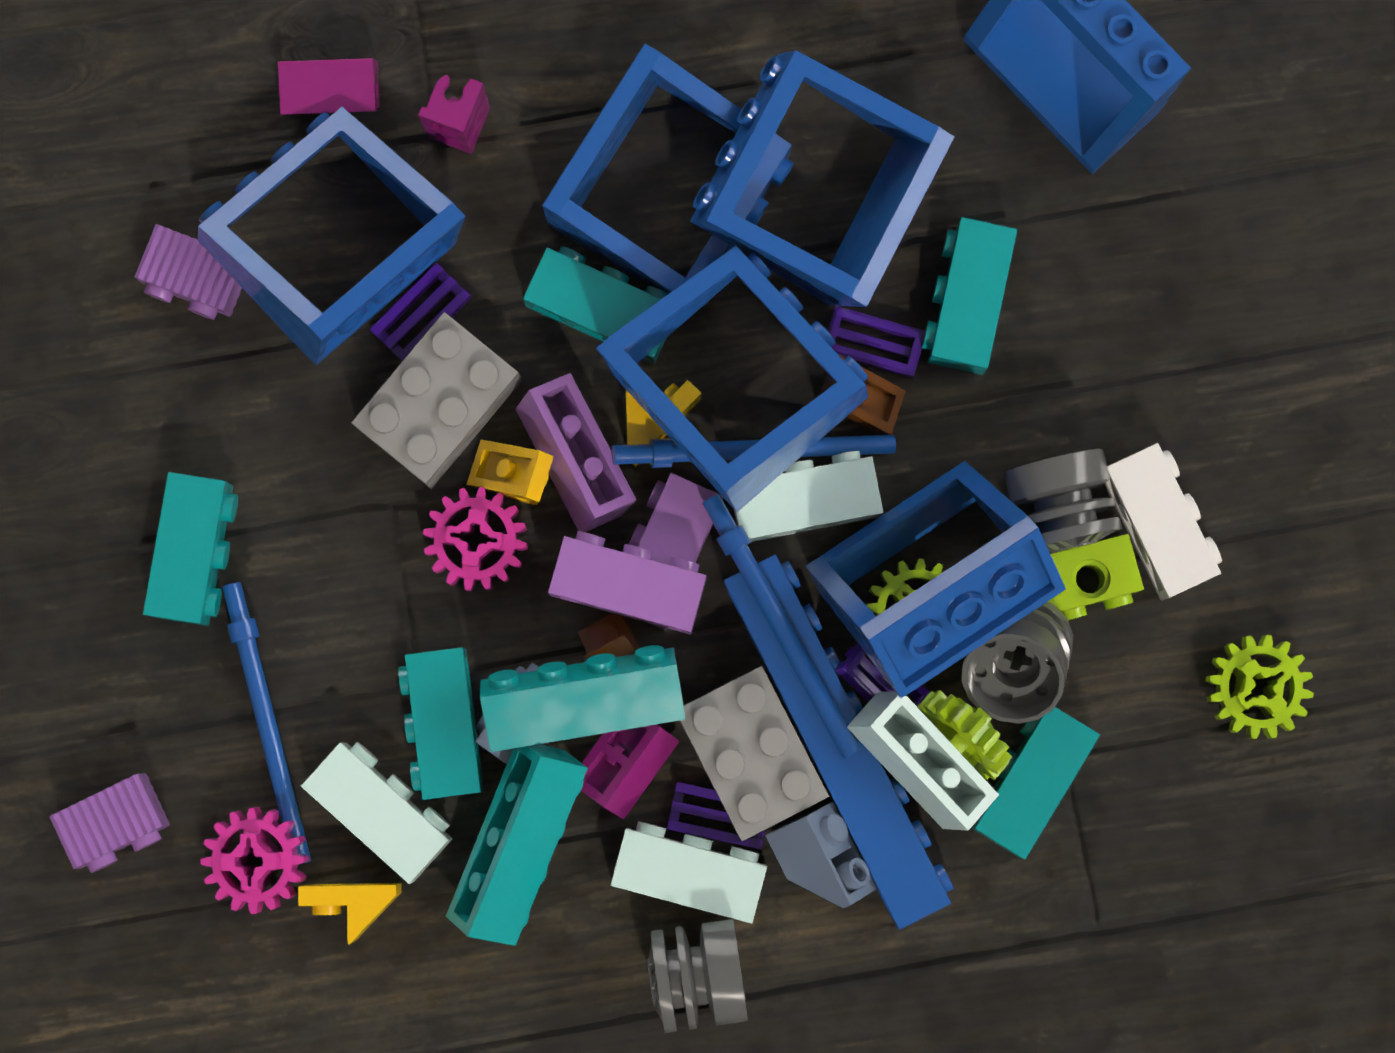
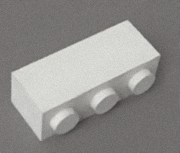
(1162, 521)

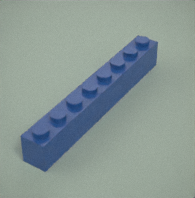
(857, 783)

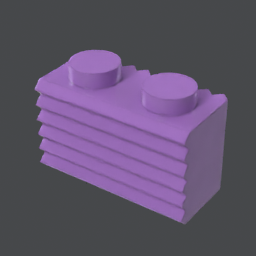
(185, 269)
(109, 822)

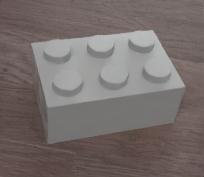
(437, 400)
(752, 754)

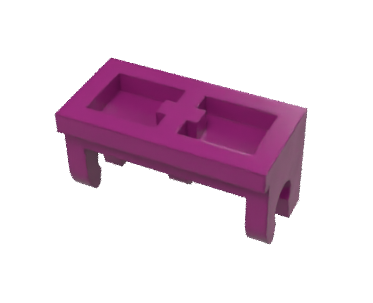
(328, 85)
(456, 120)
(624, 766)

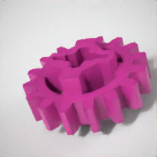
(477, 517)
(253, 878)

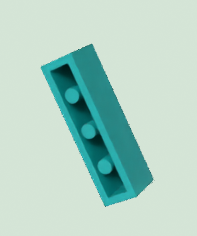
(581, 698)
(516, 843)

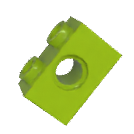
(1116, 570)

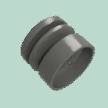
(1063, 498)
(1022, 681)
(697, 975)

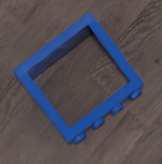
(1080, 68)
(565, 200)
(884, 212)
(309, 328)
(779, 449)
(958, 606)

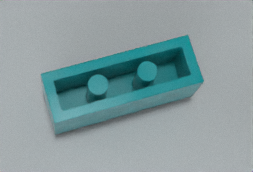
(969, 295)
(586, 297)
(190, 549)
(441, 723)
(1035, 780)

